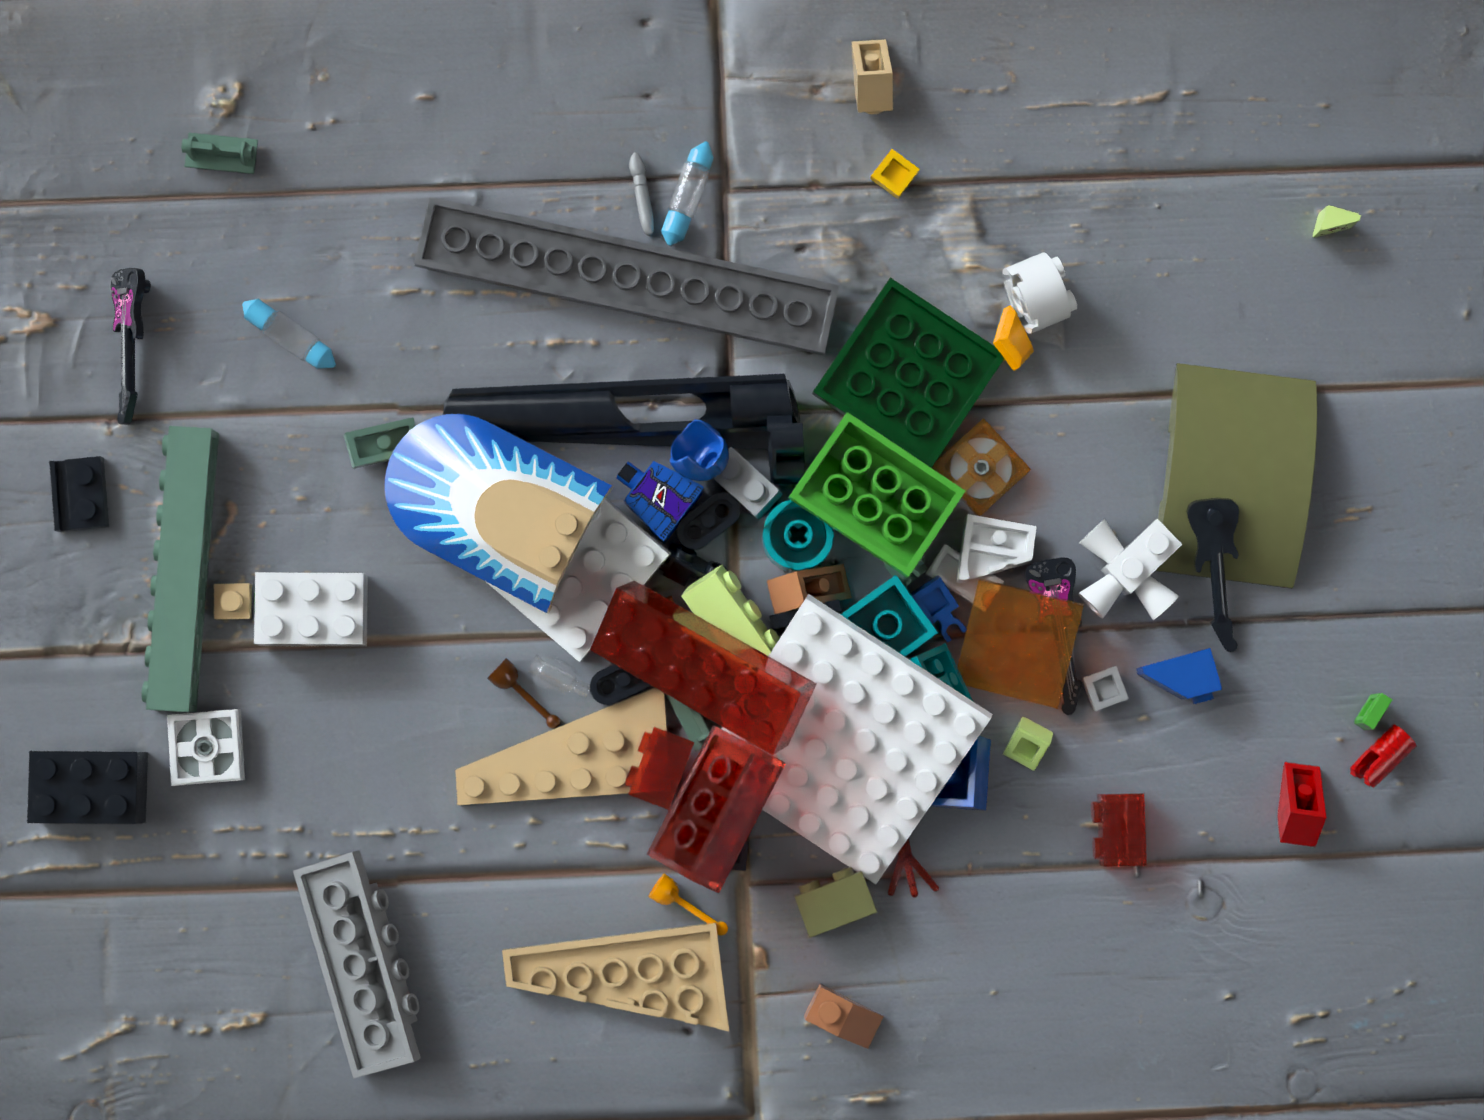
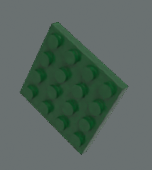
(909, 372)

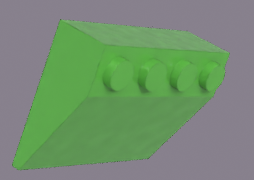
(877, 494)

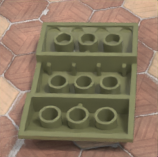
(1248, 443)

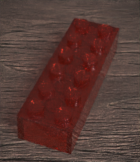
(703, 667)

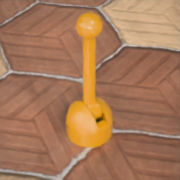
(667, 892)

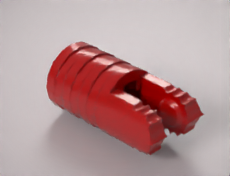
(1383, 756)

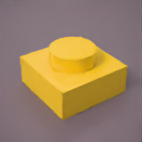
(894, 173)

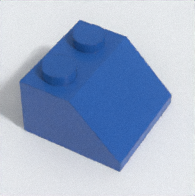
(969, 782)

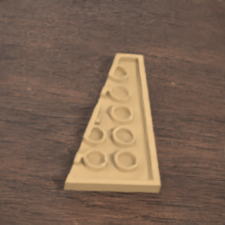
(569, 761)
(646, 972)

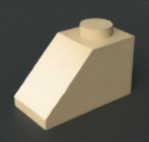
(872, 76)

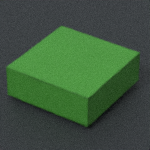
(1372, 711)

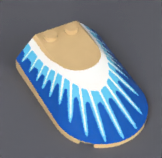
(491, 503)

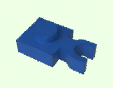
(937, 604)

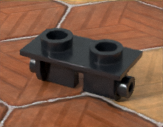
(685, 563)

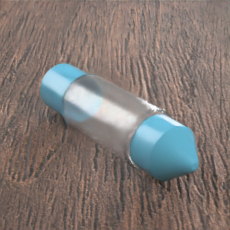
(687, 193)
(288, 334)

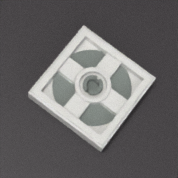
(205, 747)

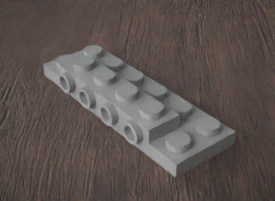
(360, 963)

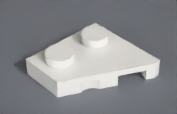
(993, 547)

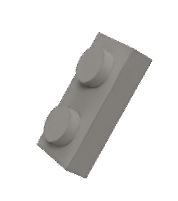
(748, 485)

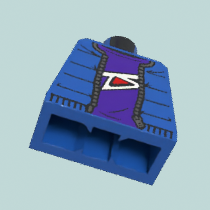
(659, 497)

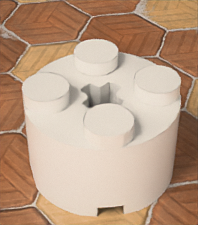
(1039, 292)

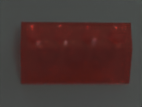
(716, 809)

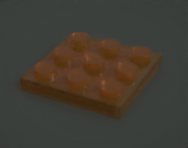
(1019, 643)

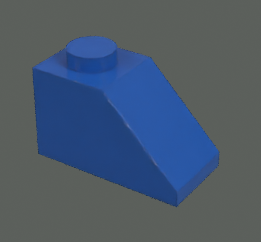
(1185, 676)

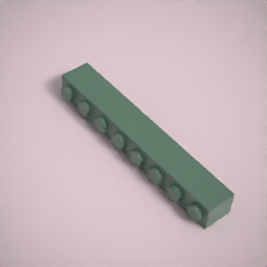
(181, 569)

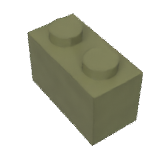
(834, 902)

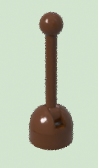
(506, 676)

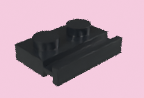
(79, 494)

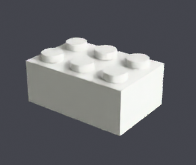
(310, 609)

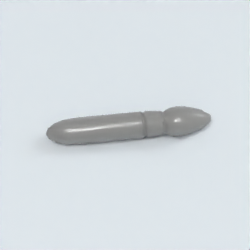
(641, 189)

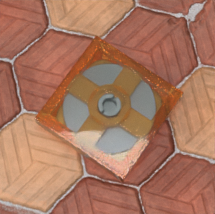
(982, 467)

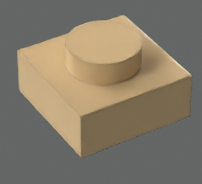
(233, 601)

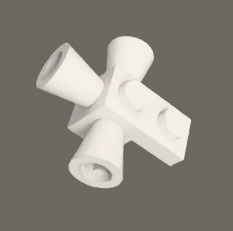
(1130, 568)

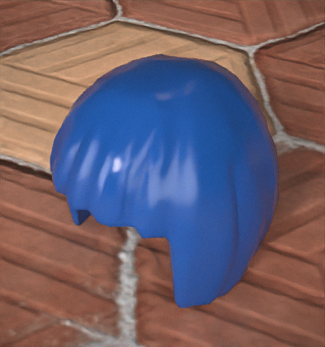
(699, 452)

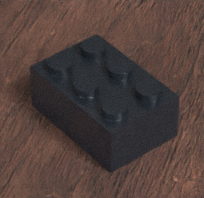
(87, 787)

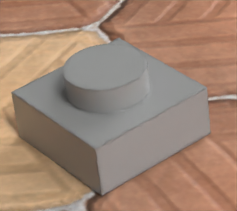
(1105, 688)

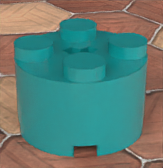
(796, 556)

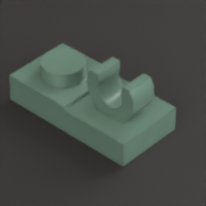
(376, 443)

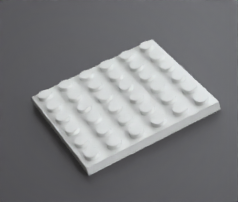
(869, 742)

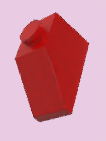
(1301, 805)

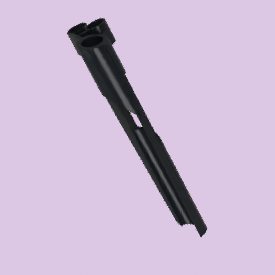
(743, 409)

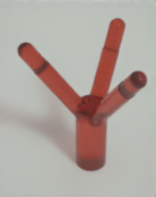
(907, 860)

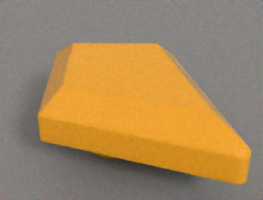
(1012, 339)

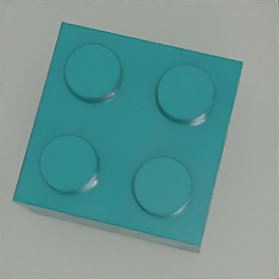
(892, 617)

